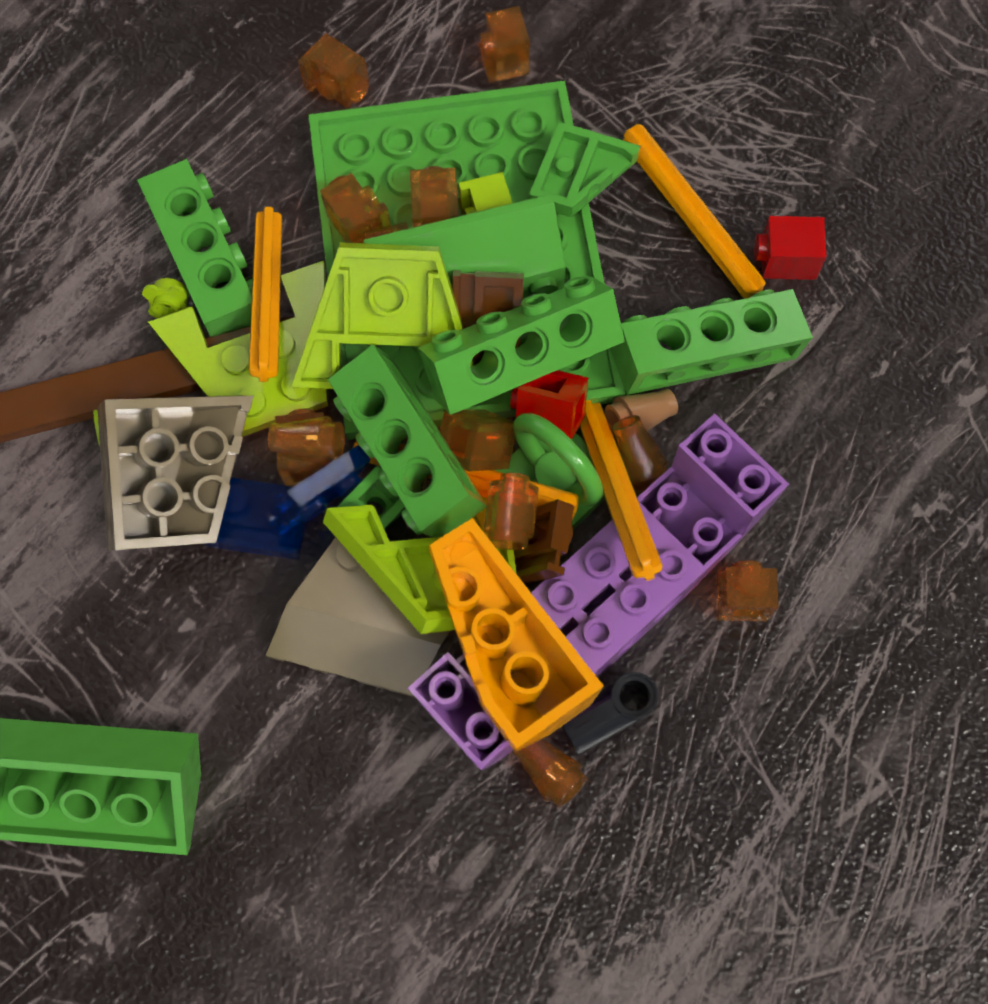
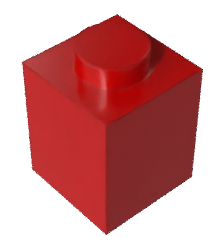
(791, 247)

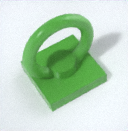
(556, 461)

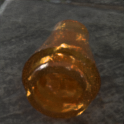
(309, 439)
(639, 452)
(552, 772)

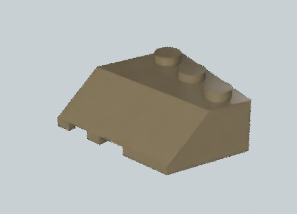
(168, 467)
(352, 628)

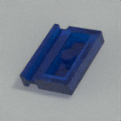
(315, 493)
(245, 521)

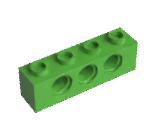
(172, 195)
(590, 330)
(778, 337)
(451, 494)

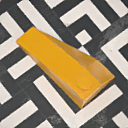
(515, 653)

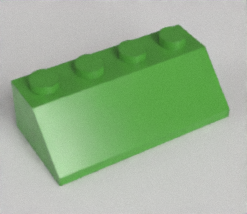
(499, 239)
(98, 786)

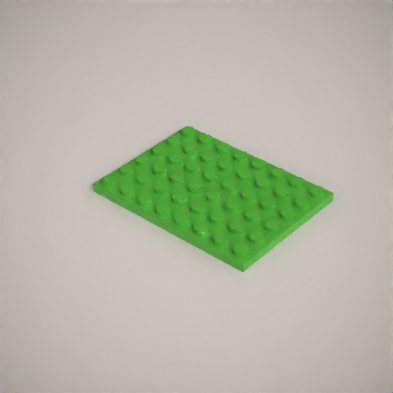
(480, 137)

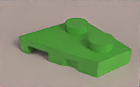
(580, 166)

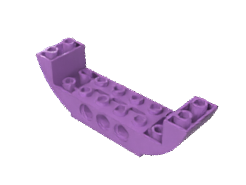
(695, 519)

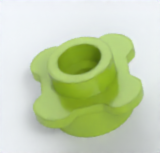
(166, 297)

